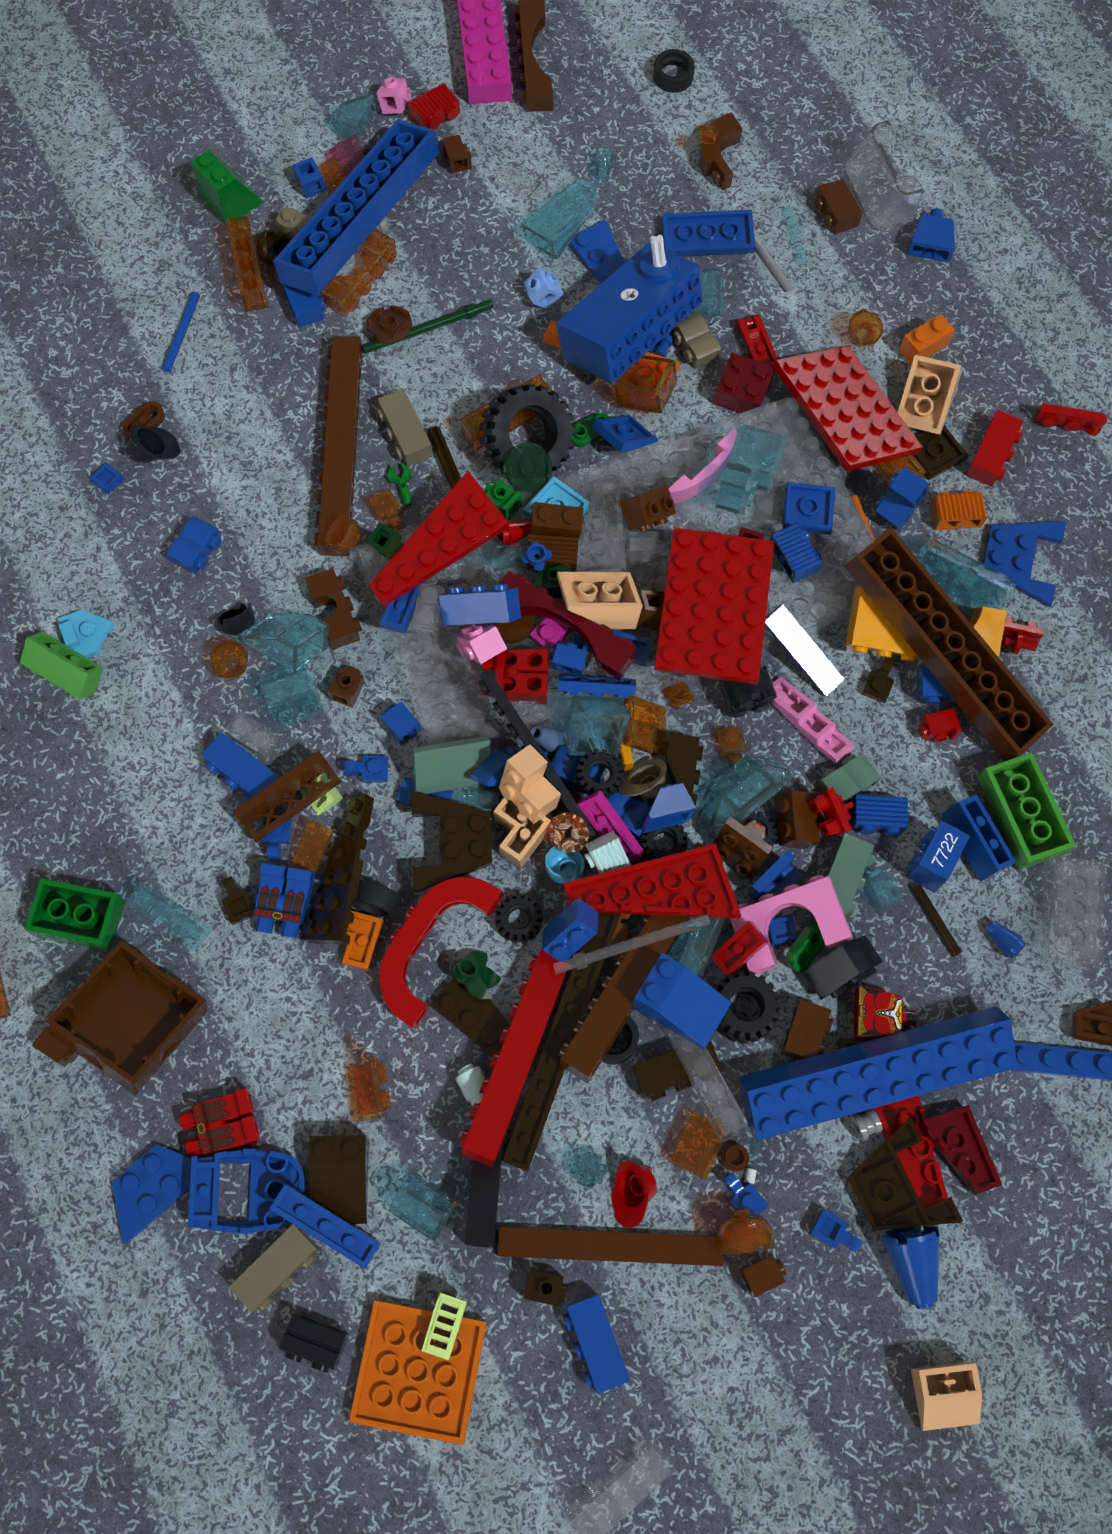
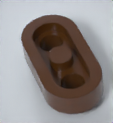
(142, 417)

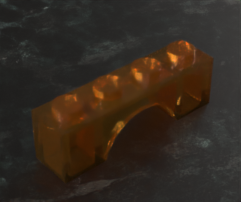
(344, 292)

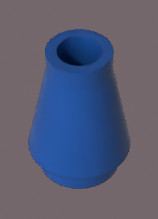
(1006, 940)

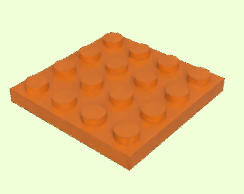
(412, 1389)

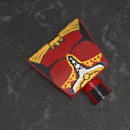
(879, 1014)

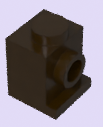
(534, 1284)

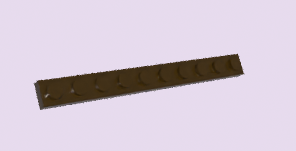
(548, 1070)

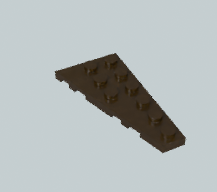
(340, 879)

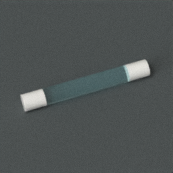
(751, 1168)

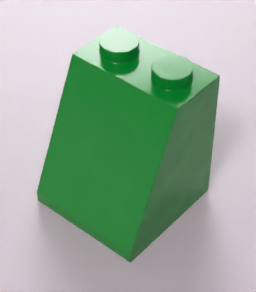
(223, 187)

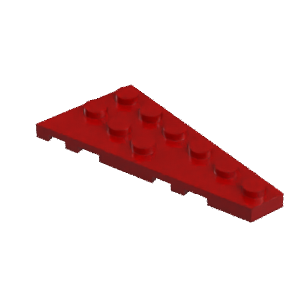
(450, 532)
(673, 885)

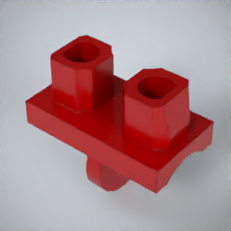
(1021, 636)
(834, 811)

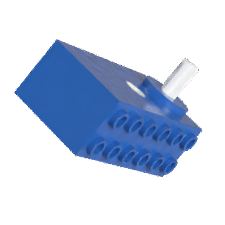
(630, 311)

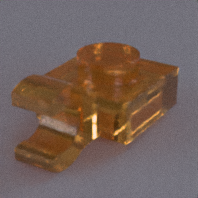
(386, 507)
(731, 743)

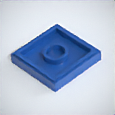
(624, 433)
(809, 506)

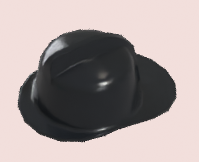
(151, 443)

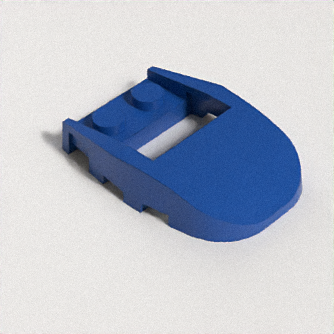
(267, 1178)

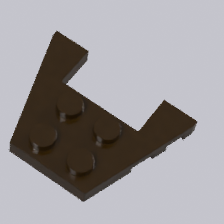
(463, 839)
(888, 1192)

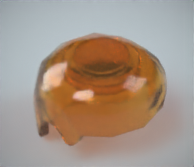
(865, 328)
(343, 534)
(225, 653)

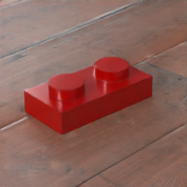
(739, 948)

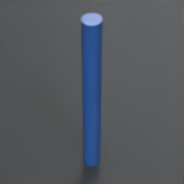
(180, 332)

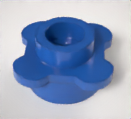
(537, 549)

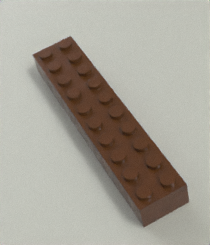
(949, 645)

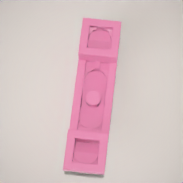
(686, 488)

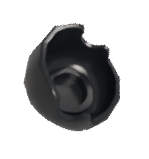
(236, 620)

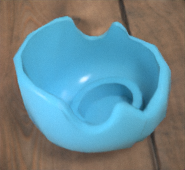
(557, 858)

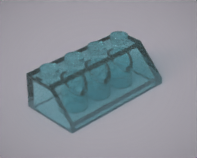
(965, 579)

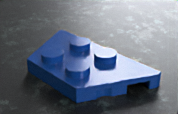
(150, 1189)

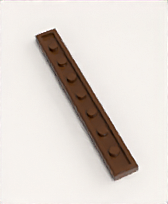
(609, 1246)

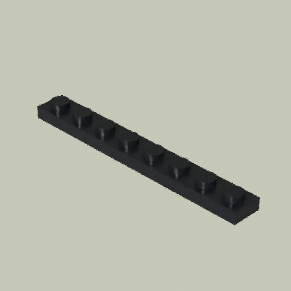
(518, 728)

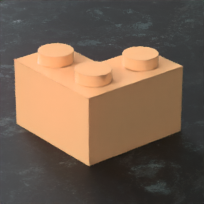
(526, 785)
(523, 834)

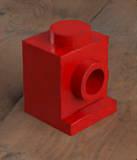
(940, 726)

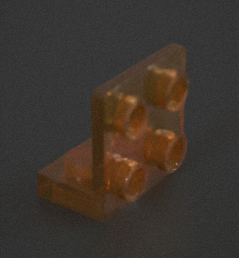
(367, 1091)

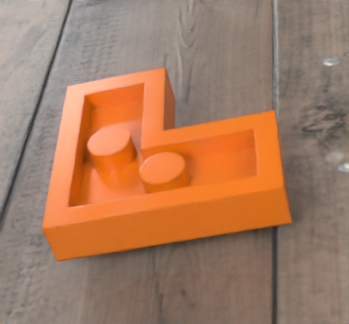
(363, 940)

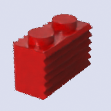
(434, 107)

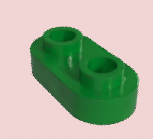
(590, 434)
(805, 948)

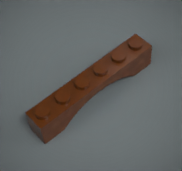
(538, 85)

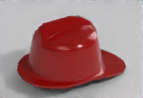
(632, 1192)

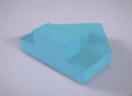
(84, 632)

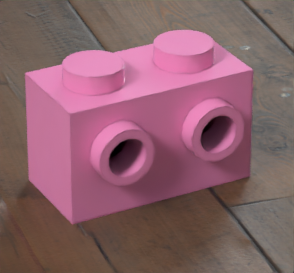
(480, 642)

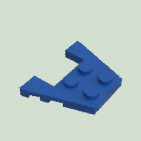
(1012, 552)

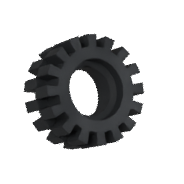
(604, 759)
(677, 834)
(514, 903)

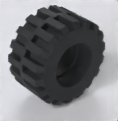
(766, 998)

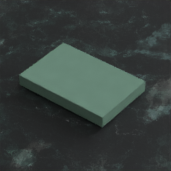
(448, 764)

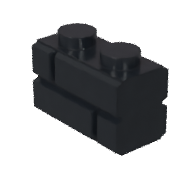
(313, 1342)

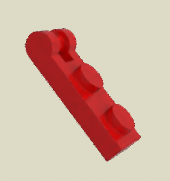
(756, 340)
(1070, 418)

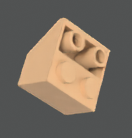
(947, 1395)

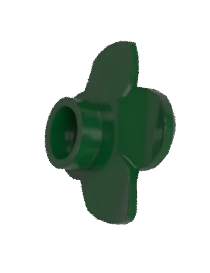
(477, 977)

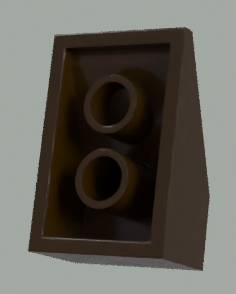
(340, 1175)

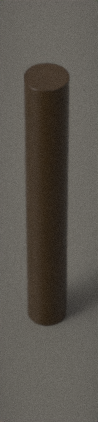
(936, 920)

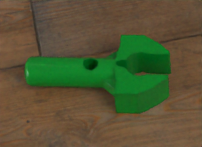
(402, 483)

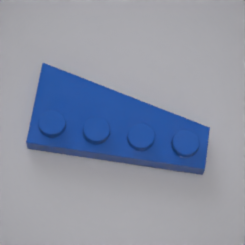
(598, 250)

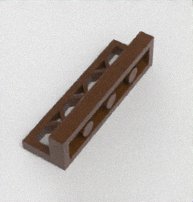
(280, 790)

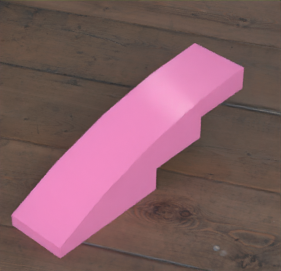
(810, 722)

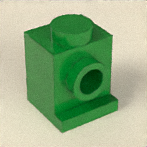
(508, 502)

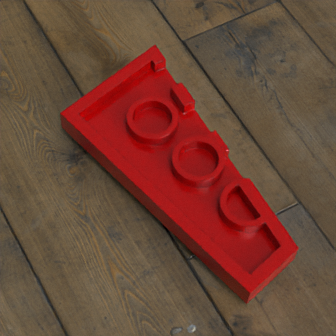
(918, 1159)

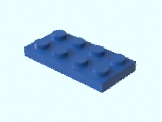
(709, 232)

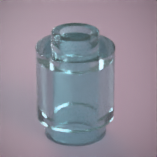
(482, 799)

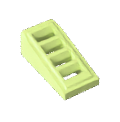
(451, 1301)

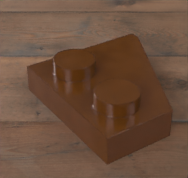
(1094, 1024)

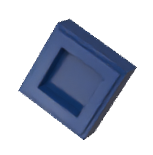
(106, 478)
(782, 930)

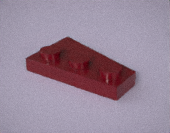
(963, 1147)

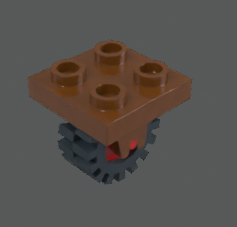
(747, 843)

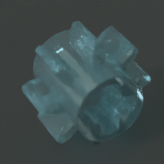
(589, 1169)

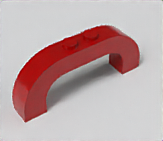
(415, 930)

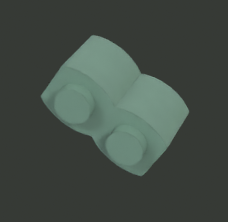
(852, 778)

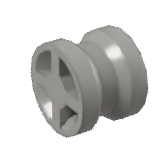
(866, 1124)

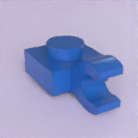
(372, 769)
(276, 839)
(744, 1197)
(831, 1231)

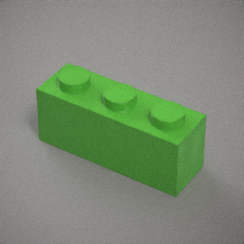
(61, 665)

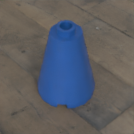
(915, 1262)

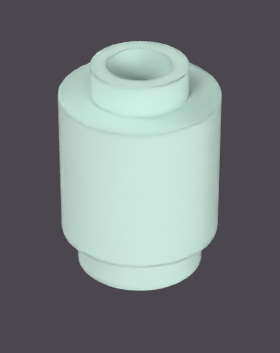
(470, 1082)

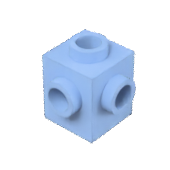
(543, 288)

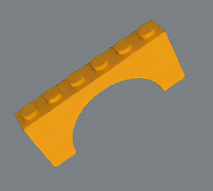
(873, 631)

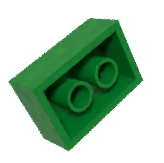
(75, 914)

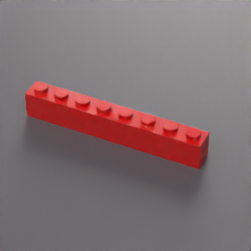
(513, 1062)

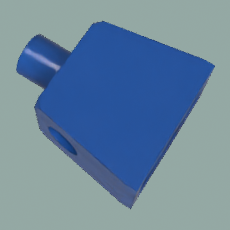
(933, 237)

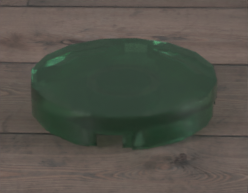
(527, 467)

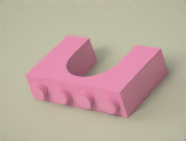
(816, 896)

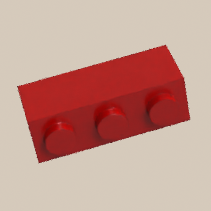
(995, 448)

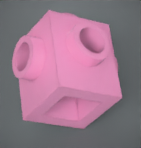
(393, 95)

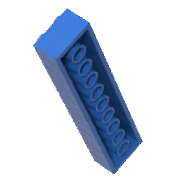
(356, 207)
(878, 1072)

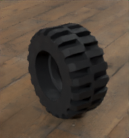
(545, 405)

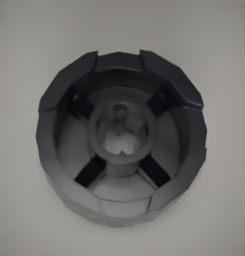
(745, 697)

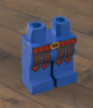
(284, 897)

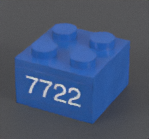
(937, 856)

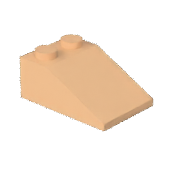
(929, 394)
(602, 597)

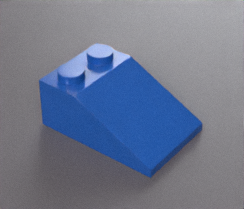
(681, 1001)

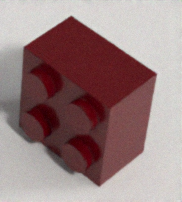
(743, 384)

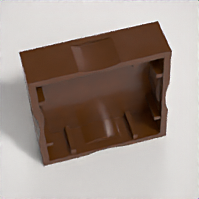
(127, 1017)

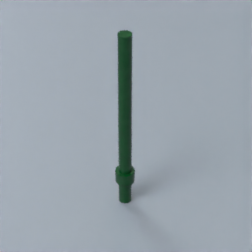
(470, 311)

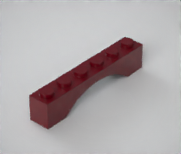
(610, 652)

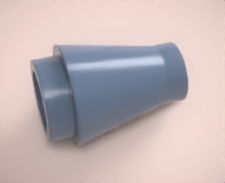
(548, 738)

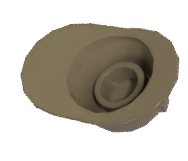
(645, 780)

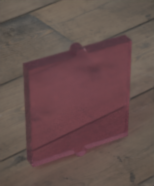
(348, 153)

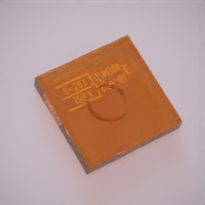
(645, 726)

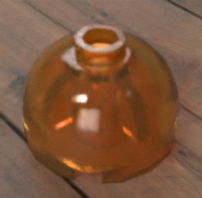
(744, 1233)

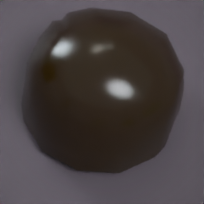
(268, 243)

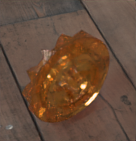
(579, 832)

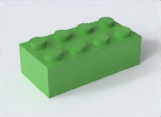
(1026, 811)

